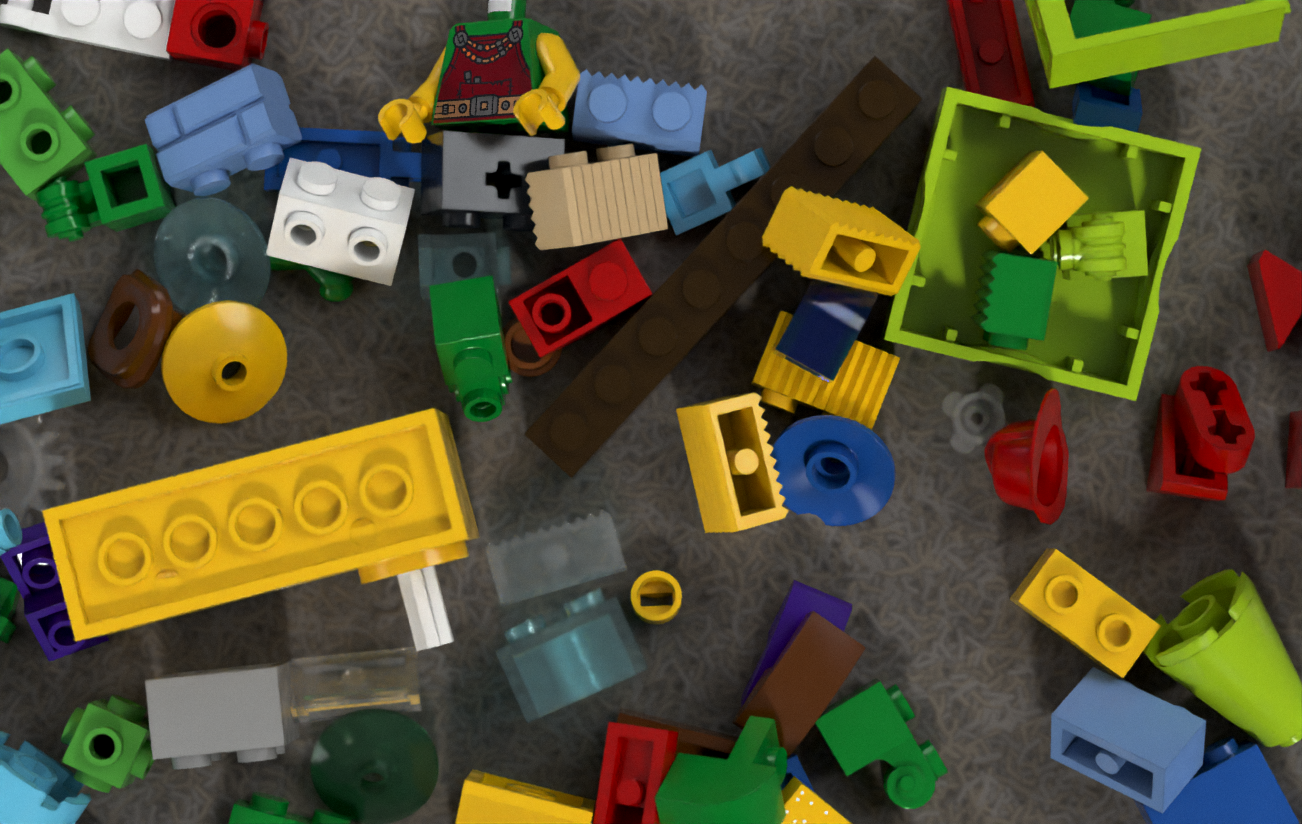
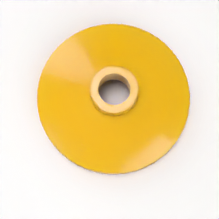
(206, 344)

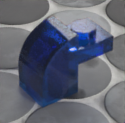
(825, 327)

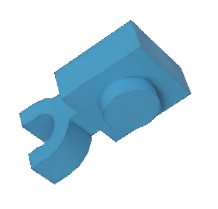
(701, 188)

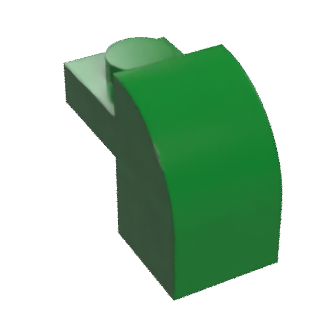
(730, 790)

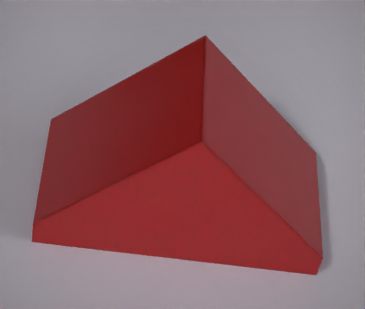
(1172, 465)

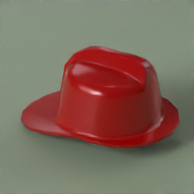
(1032, 461)

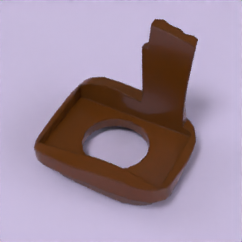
(138, 360)

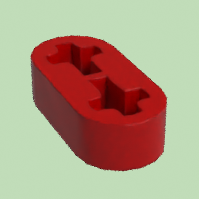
(1227, 417)

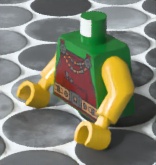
(491, 80)

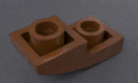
(802, 680)

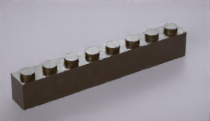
(718, 271)

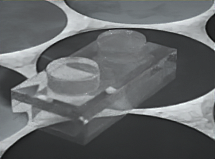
(355, 681)

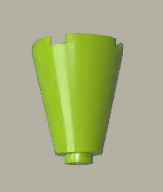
(1232, 658)

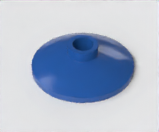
(833, 491)

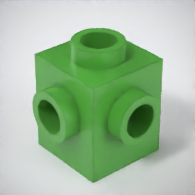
(127, 727)

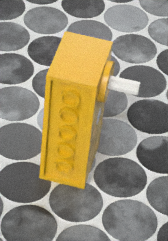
(350, 501)

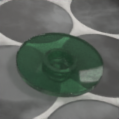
(380, 744)

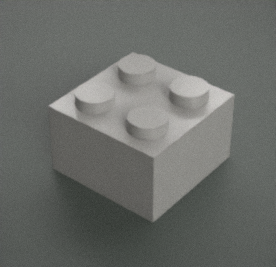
(221, 711)

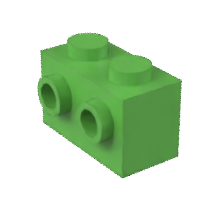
(35, 133)

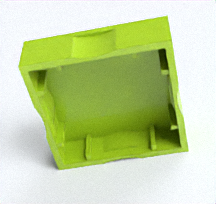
(1094, 328)

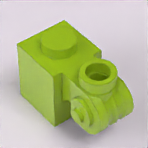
(1101, 245)

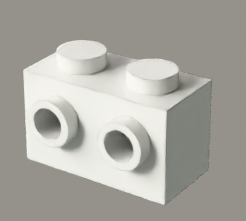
(340, 221)

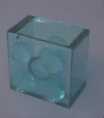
(571, 656)

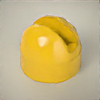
(656, 585)

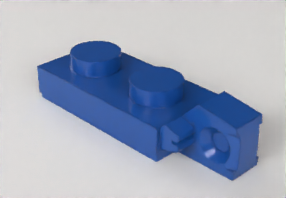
(351, 151)

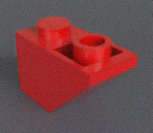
(581, 299)

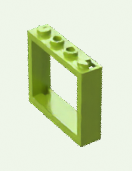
(1148, 45)

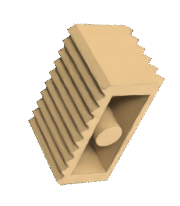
(596, 200)

